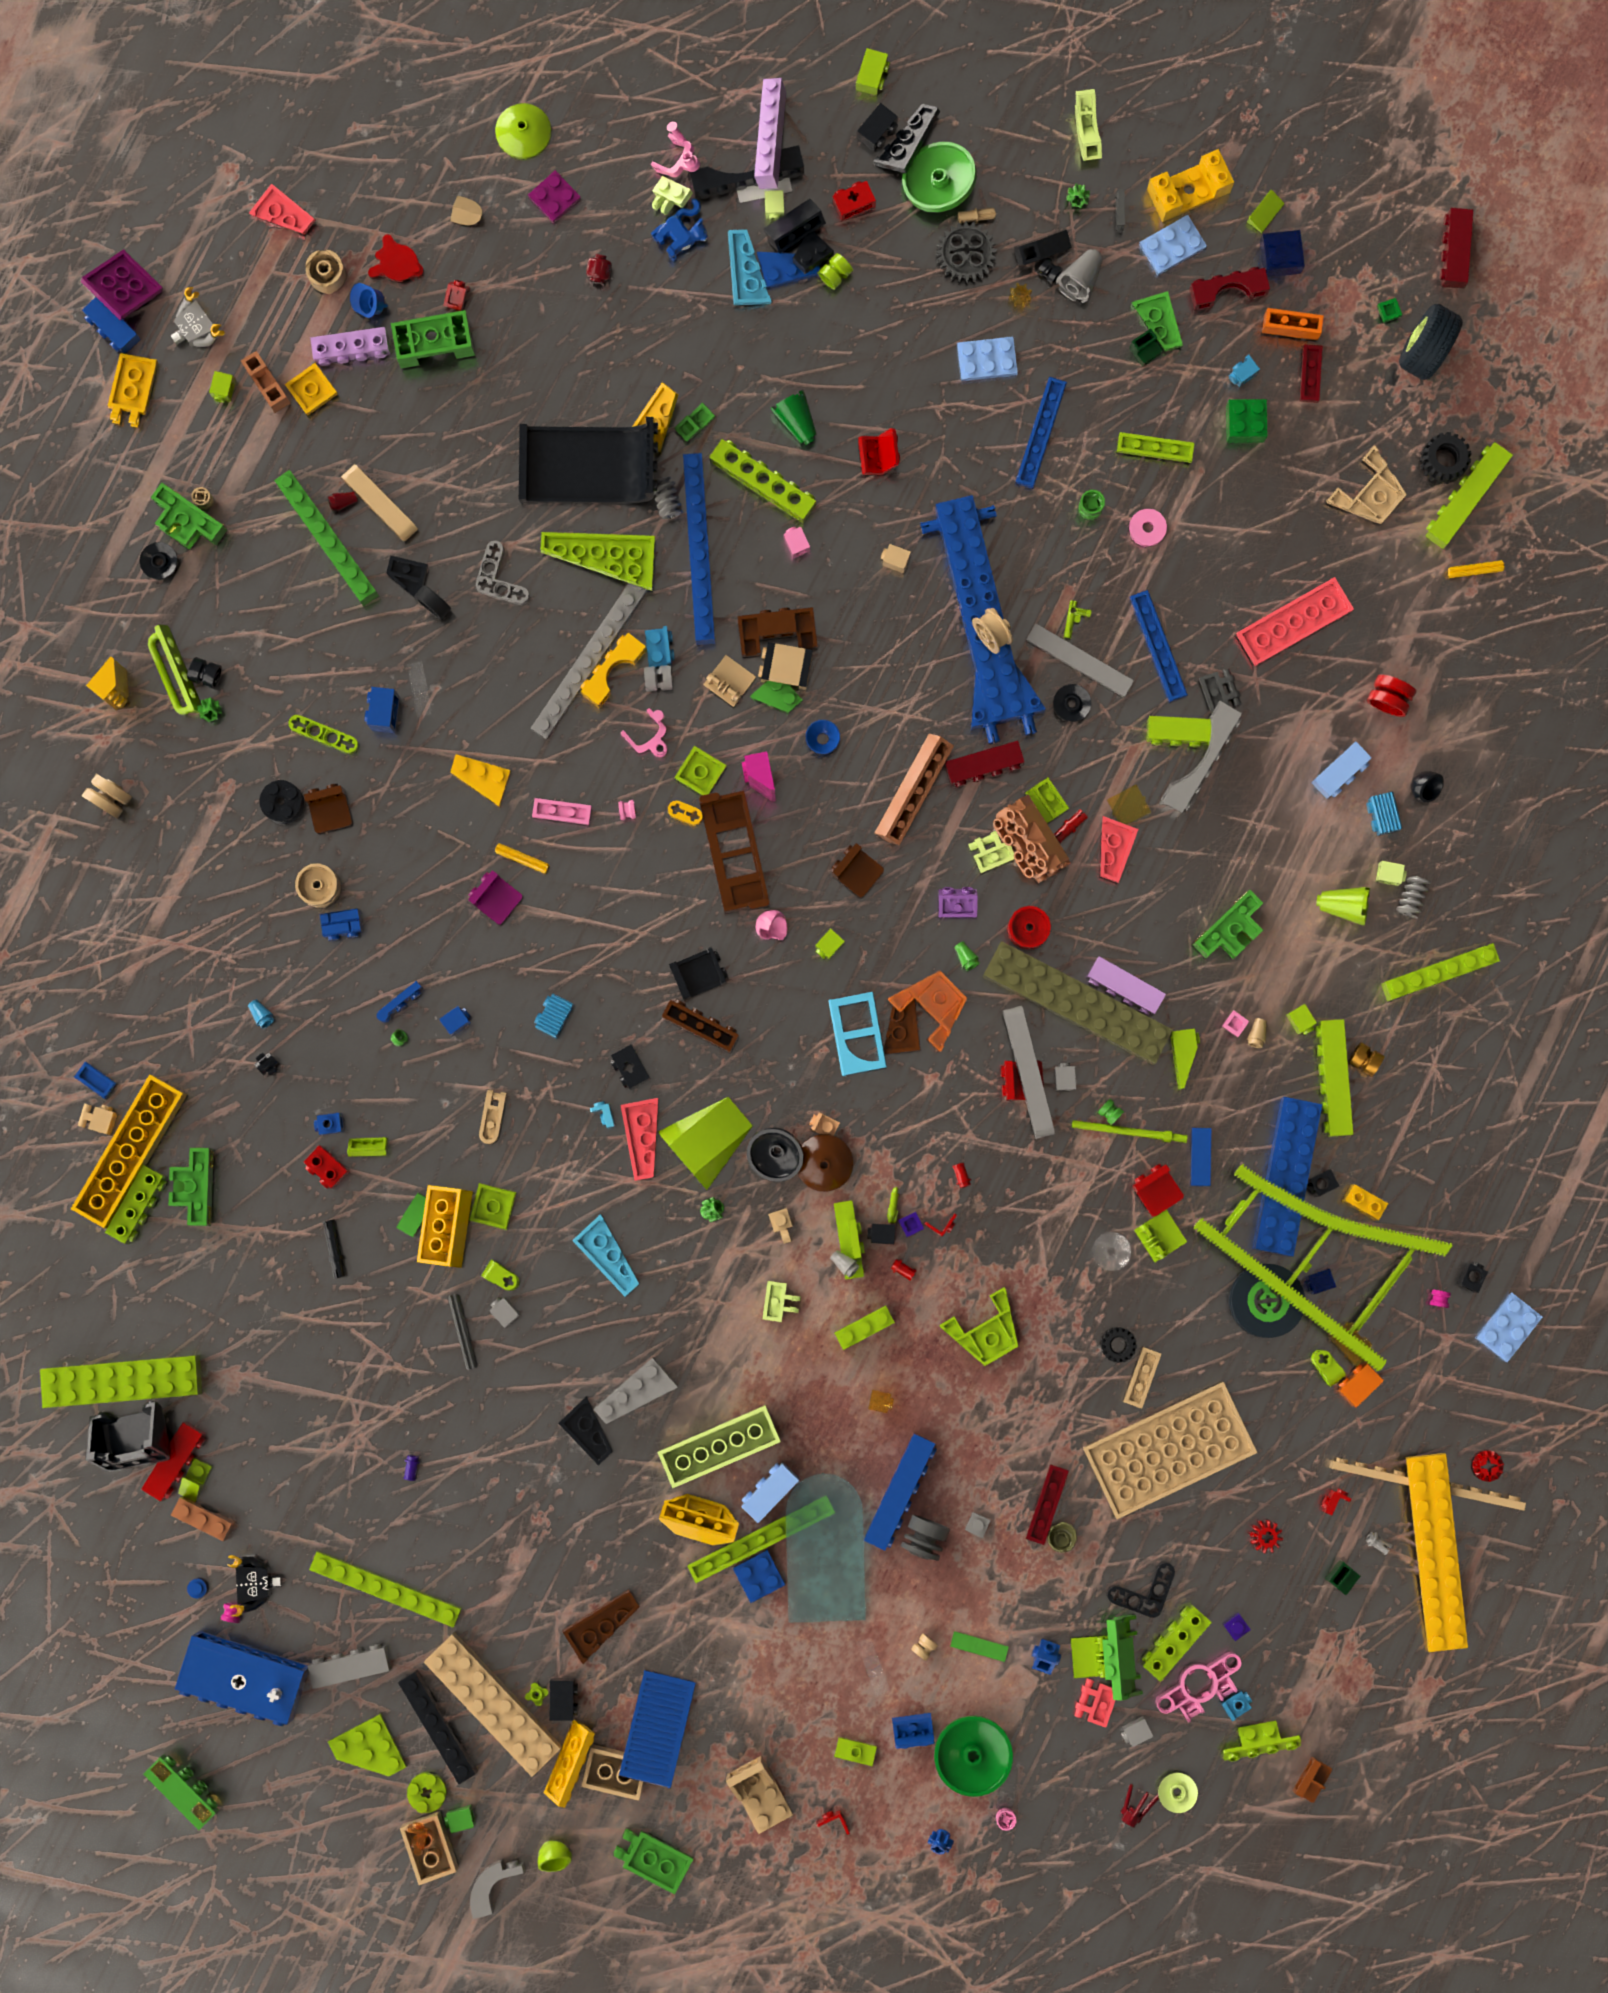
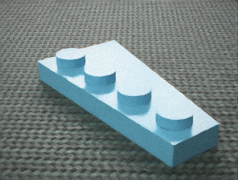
(746, 277)

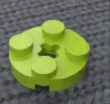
(437, 1796)

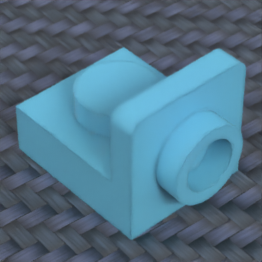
(607, 1116)

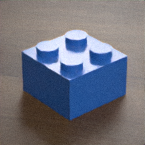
(382, 709)

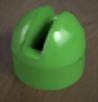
(399, 1033)

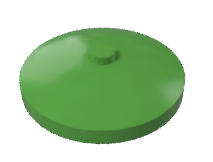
(940, 177)

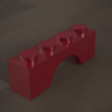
(1252, 283)

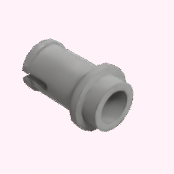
(1377, 1542)

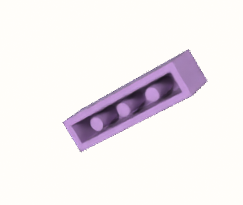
(1126, 986)

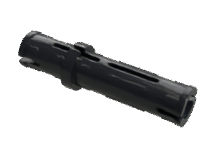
(334, 1249)

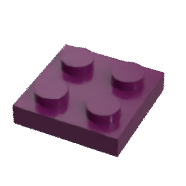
(554, 196)

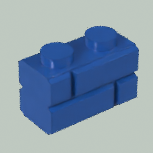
(341, 923)

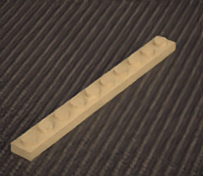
(1455, 1489)

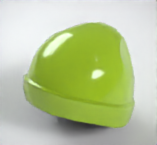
(553, 1856)

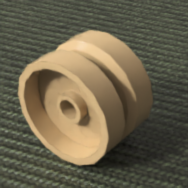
(107, 795)
(307, 888)

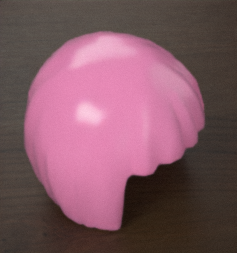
(772, 925)

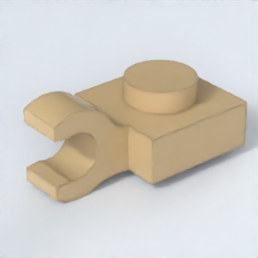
(781, 1222)

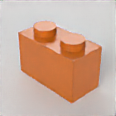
(1359, 1385)

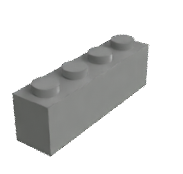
(349, 1667)

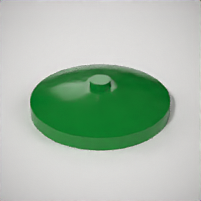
(973, 1756)

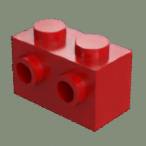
(326, 1167)

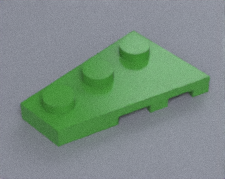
(1160, 317)

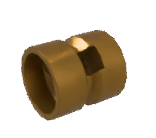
(1366, 1059)

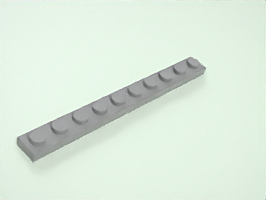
(588, 660)

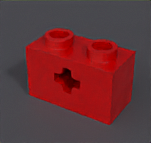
(847, 207)

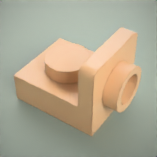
(823, 1124)

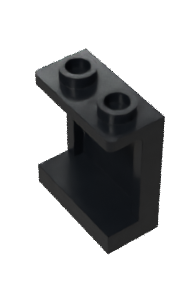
(698, 973)

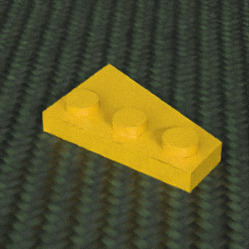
(661, 408)
(481, 776)

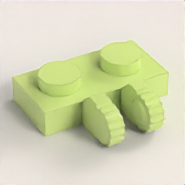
(669, 194)
(775, 1301)

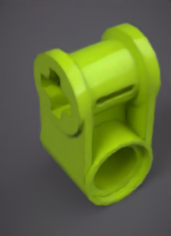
(498, 1274)
(1329, 1369)

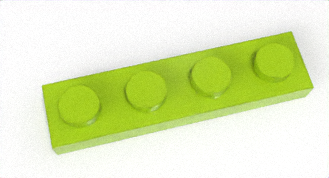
(1155, 447)

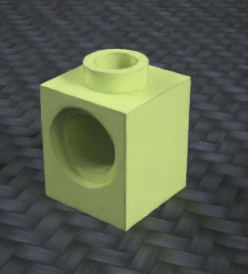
(774, 204)
(1390, 873)

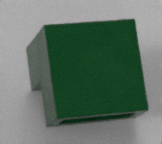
(1145, 347)
(1342, 1577)

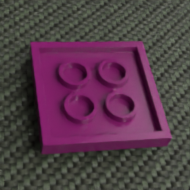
(121, 284)

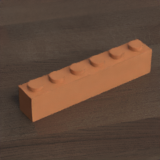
(914, 789)

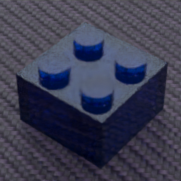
(1282, 253)

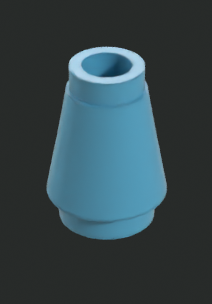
(261, 1015)

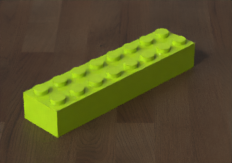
(121, 1381)

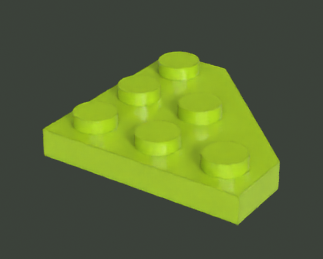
(369, 1747)

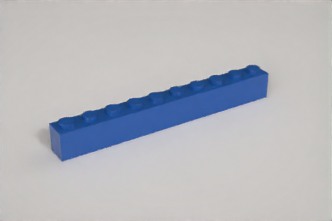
(699, 549)

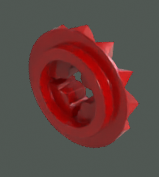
(1481, 1460)

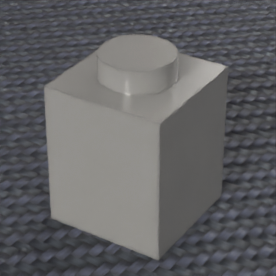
(1065, 1077)
(504, 1312)
(1136, 1731)

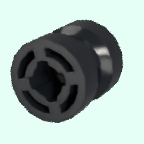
(1049, 270)

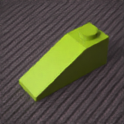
(1184, 1049)

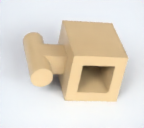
(101, 1120)

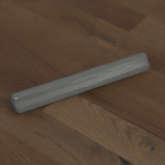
(462, 1331)

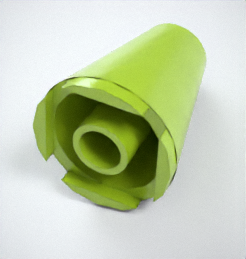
(1346, 903)

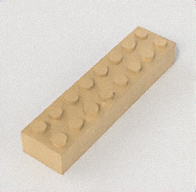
(493, 1704)

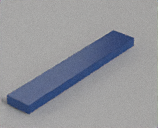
(1041, 432)
(1158, 646)

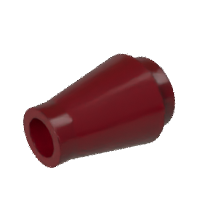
(341, 500)

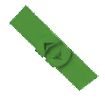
(979, 1646)

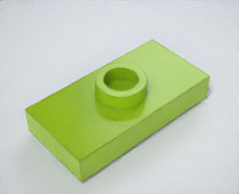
(367, 1146)
(855, 1751)

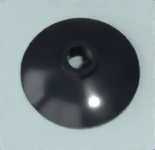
(155, 552)
(1076, 694)

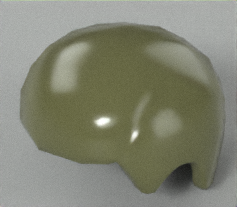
(1062, 1537)

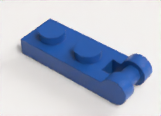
(399, 1002)

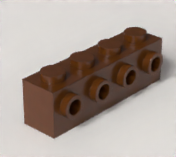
(700, 1026)

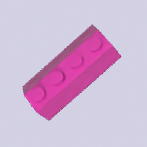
(758, 774)

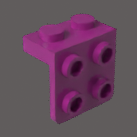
(495, 897)

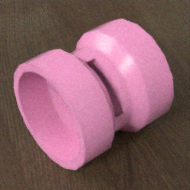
(1007, 1822)

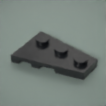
(586, 1431)

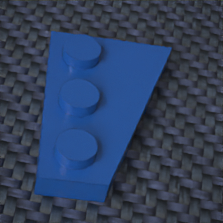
(780, 269)

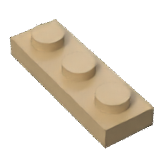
(1142, 1377)

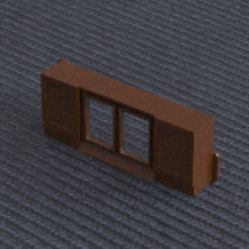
(726, 814)

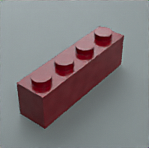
(1457, 248)
(984, 763)

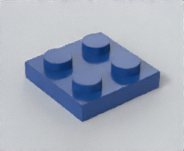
(759, 1576)

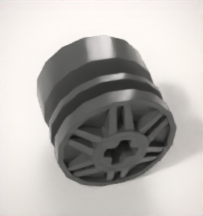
(925, 1537)

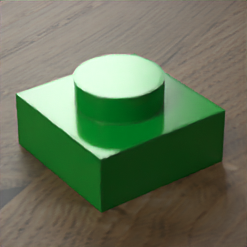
(1389, 310)

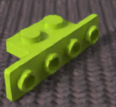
(848, 1234)
(1260, 1739)

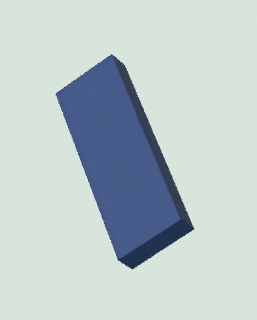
(1200, 1157)

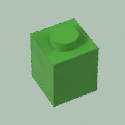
(460, 1819)

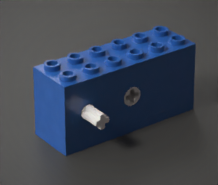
(268, 1684)

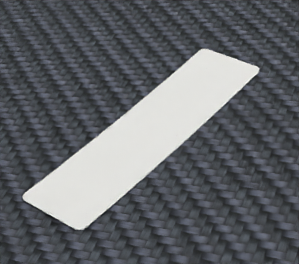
(753, 192)

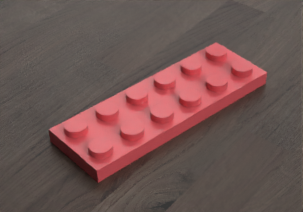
(1294, 621)

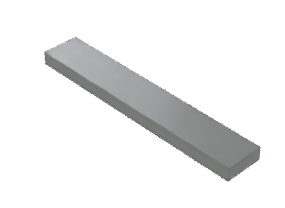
(1079, 660)

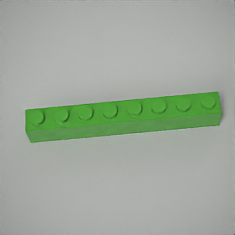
(326, 538)

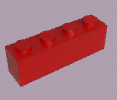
(168, 1472)

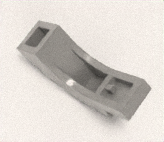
(481, 1899)

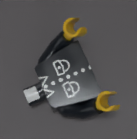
(253, 1583)

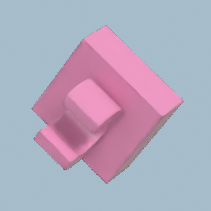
(1235, 1023)

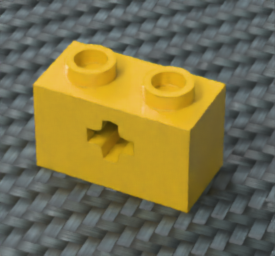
(1364, 1202)

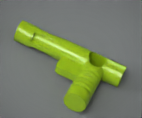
(1074, 617)

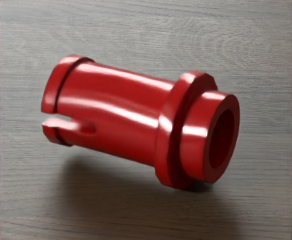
(962, 1176)
(903, 1269)

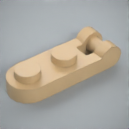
(492, 1117)

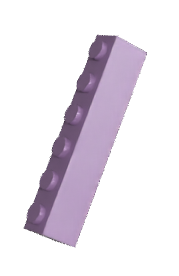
(770, 133)

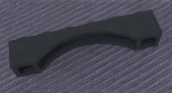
(710, 181)
(445, 1741)

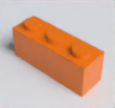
(1292, 324)

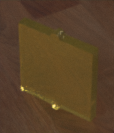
(1128, 805)

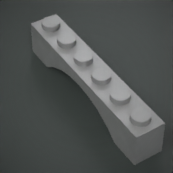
(1181, 791)

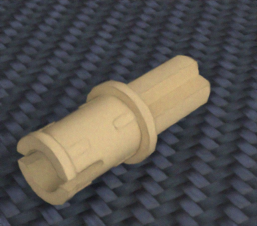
(976, 215)

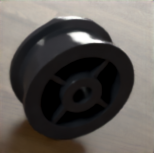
(273, 795)

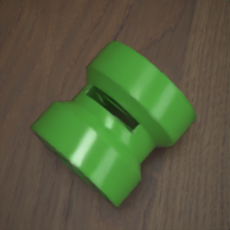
(1110, 1111)

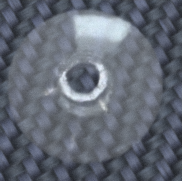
(1119, 1244)

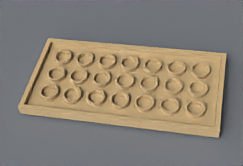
(1169, 1450)

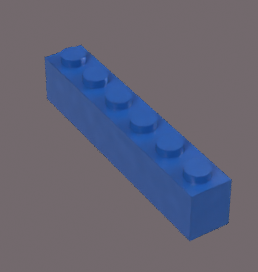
(899, 1492)

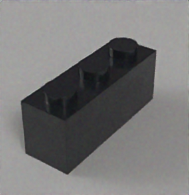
(794, 226)

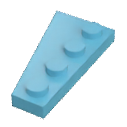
(602, 1249)

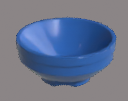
(822, 727)

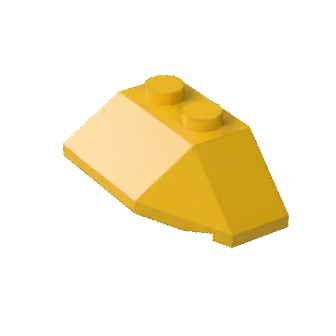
(699, 1519)

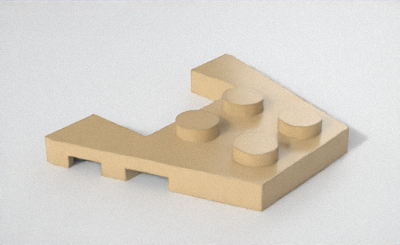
(1377, 497)

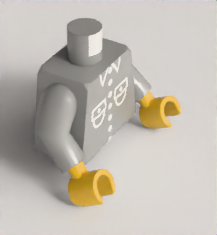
(194, 323)

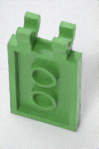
(654, 1860)

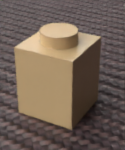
(895, 558)

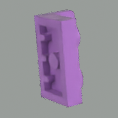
(957, 902)

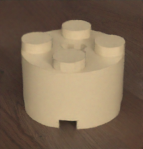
(335, 271)

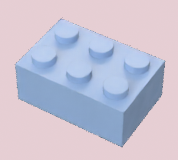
(769, 1491)

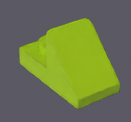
(193, 1482)

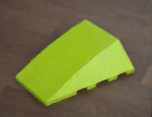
(708, 1138)

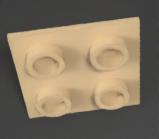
(729, 680)

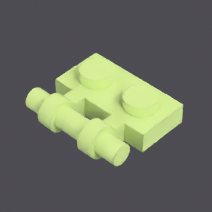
(993, 857)

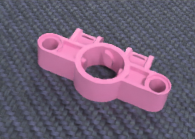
(1221, 1685)

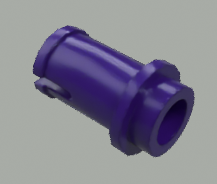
(411, 1467)

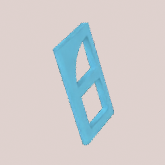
(848, 1061)

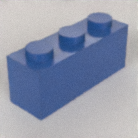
(118, 332)

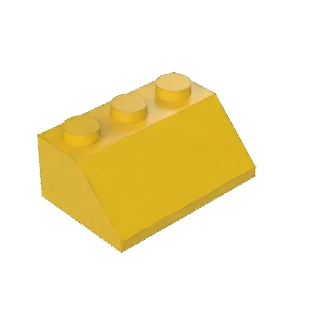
(111, 684)

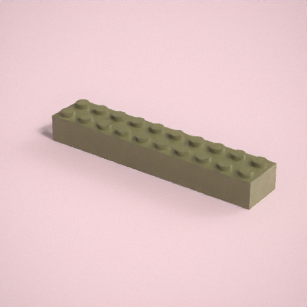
(1077, 1003)

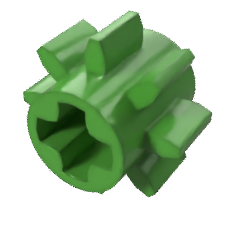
(1078, 195)
(209, 709)
(712, 1209)

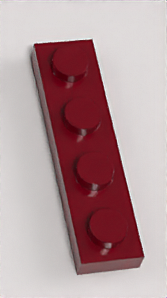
(1047, 1504)

